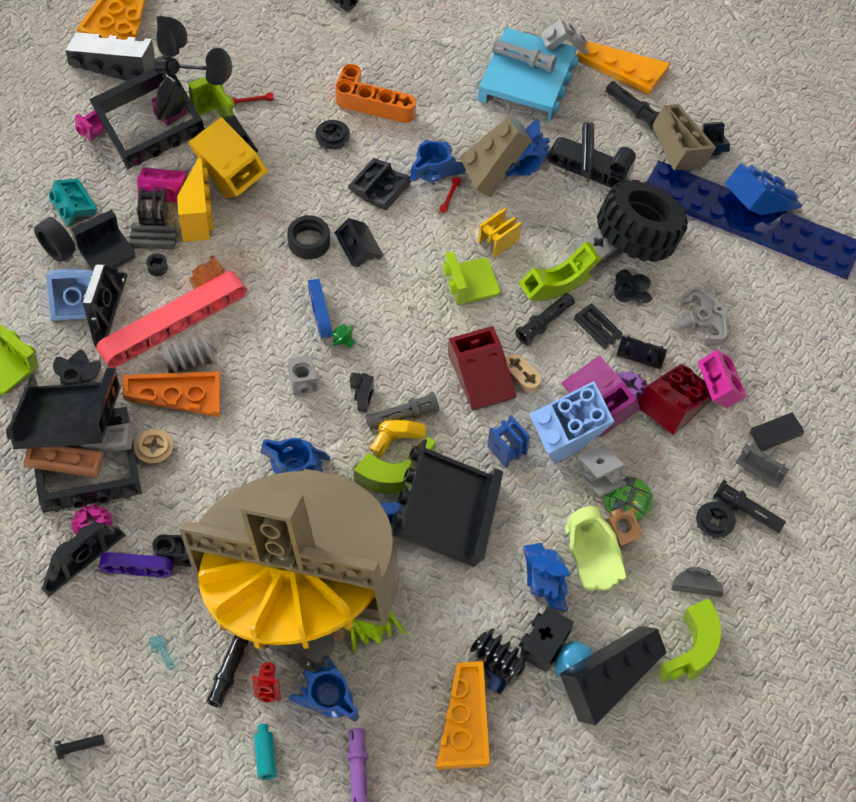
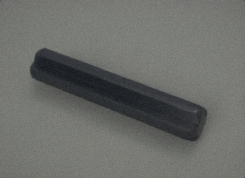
(587, 156)

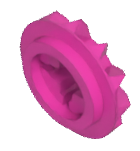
(94, 511)

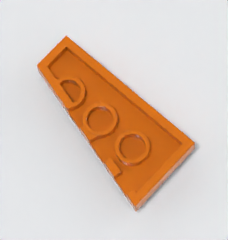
(180, 391)

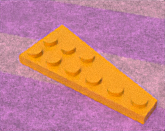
(114, 18)

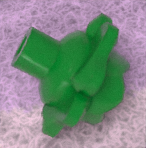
(342, 335)

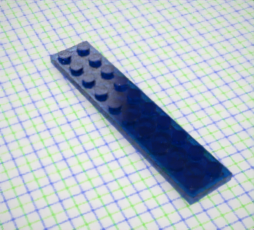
(776, 231)

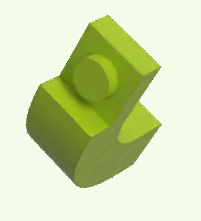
(564, 278)
(384, 476)
(706, 633)

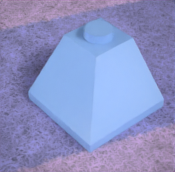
(66, 293)

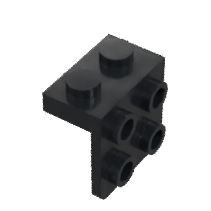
(102, 241)

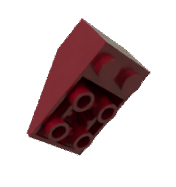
(481, 367)
(675, 398)

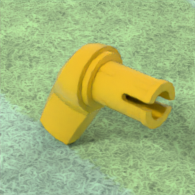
(395, 430)

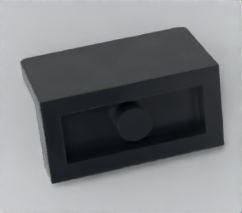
(357, 242)

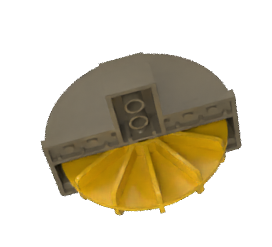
(294, 558)

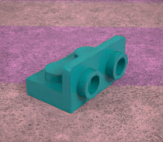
(71, 200)

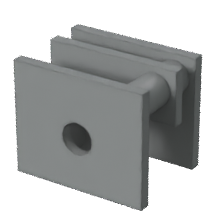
(602, 470)

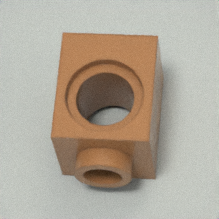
(632, 528)

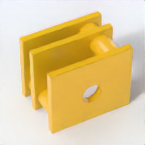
(502, 233)

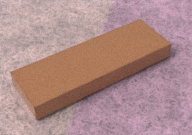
(65, 460)

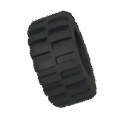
(642, 220)

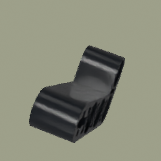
(607, 169)

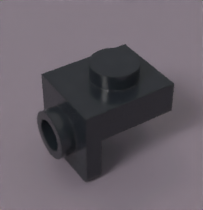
(715, 134)

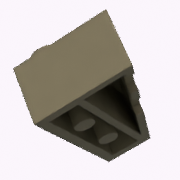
(681, 138)
(494, 154)

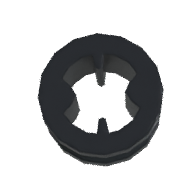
(157, 258)

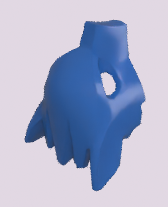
(534, 153)
(435, 162)
(297, 458)
(547, 575)
(327, 693)

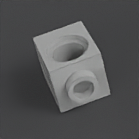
(302, 367)

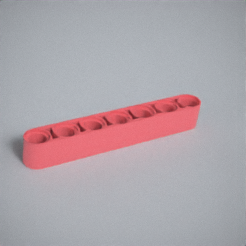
(171, 319)

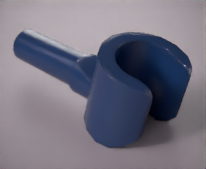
(497, 683)

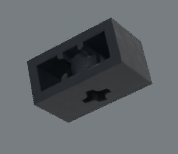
(541, 652)

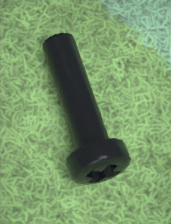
(77, 745)

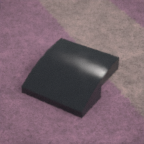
(379, 184)

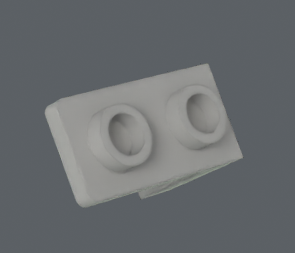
(560, 32)

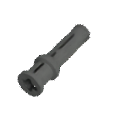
(415, 411)

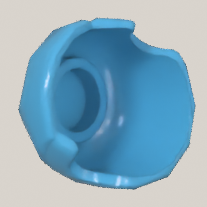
(571, 654)

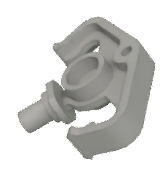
(708, 314)

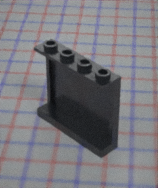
(63, 413)
(447, 505)

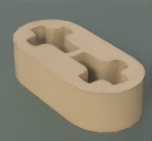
(524, 372)

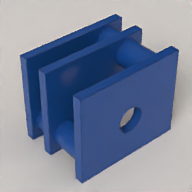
(517, 437)

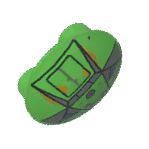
(633, 496)

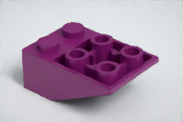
(613, 390)

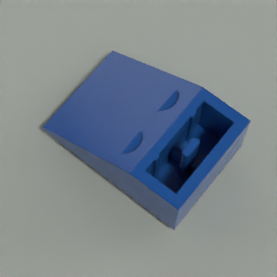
(761, 190)

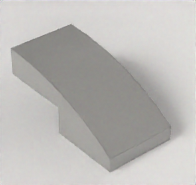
(115, 439)

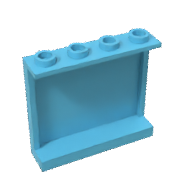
(525, 85)

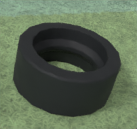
(54, 239)
(308, 251)

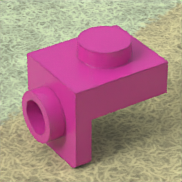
(88, 126)

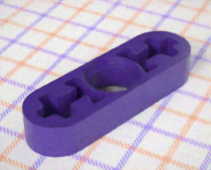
(136, 564)

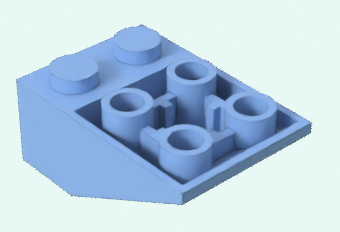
(572, 421)

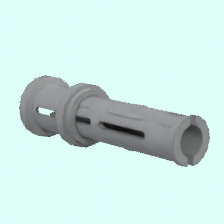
(535, 55)

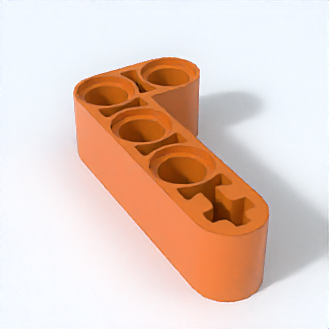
(372, 99)

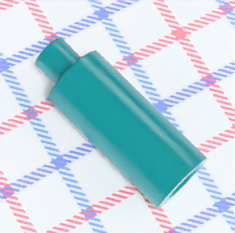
(265, 753)

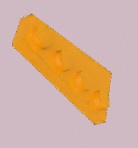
(630, 68)
(466, 729)

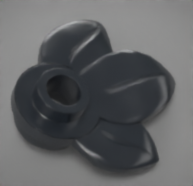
(632, 287)
(76, 367)

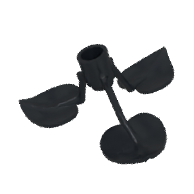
(170, 38)

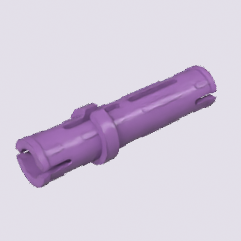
(357, 757)

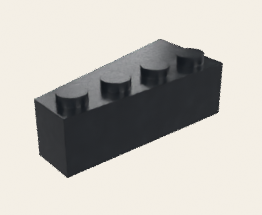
(111, 55)
(611, 673)

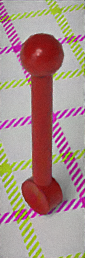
(268, 96)
(456, 181)

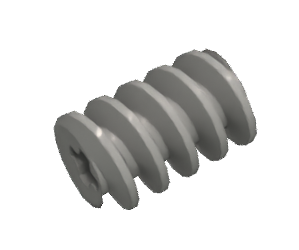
(187, 354)

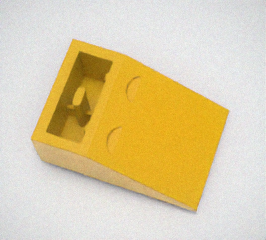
(227, 158)
(195, 205)

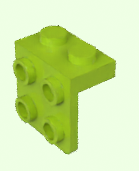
(210, 97)
(469, 279)
(16, 360)

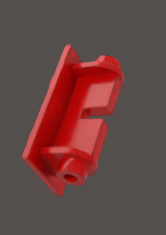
(265, 685)

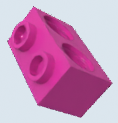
(722, 378)

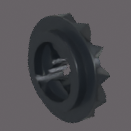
(328, 128)
(718, 511)

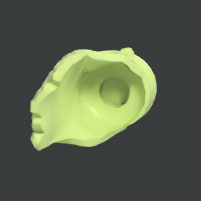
(595, 550)

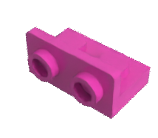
(162, 178)

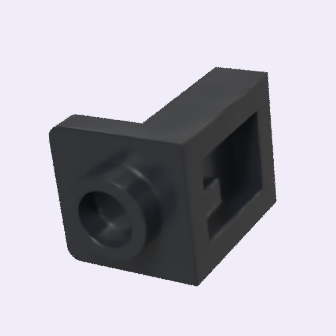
(364, 389)

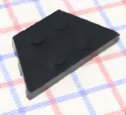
(102, 300)
(78, 553)

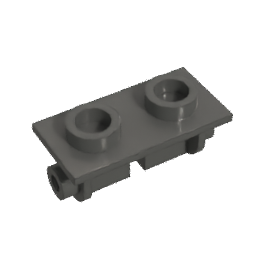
(762, 465)

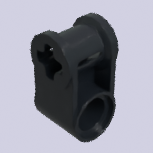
(177, 549)

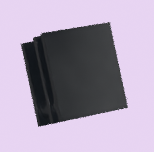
(155, 196)

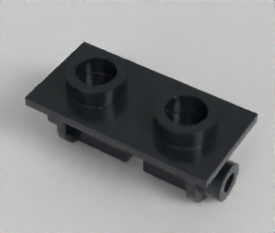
(641, 352)

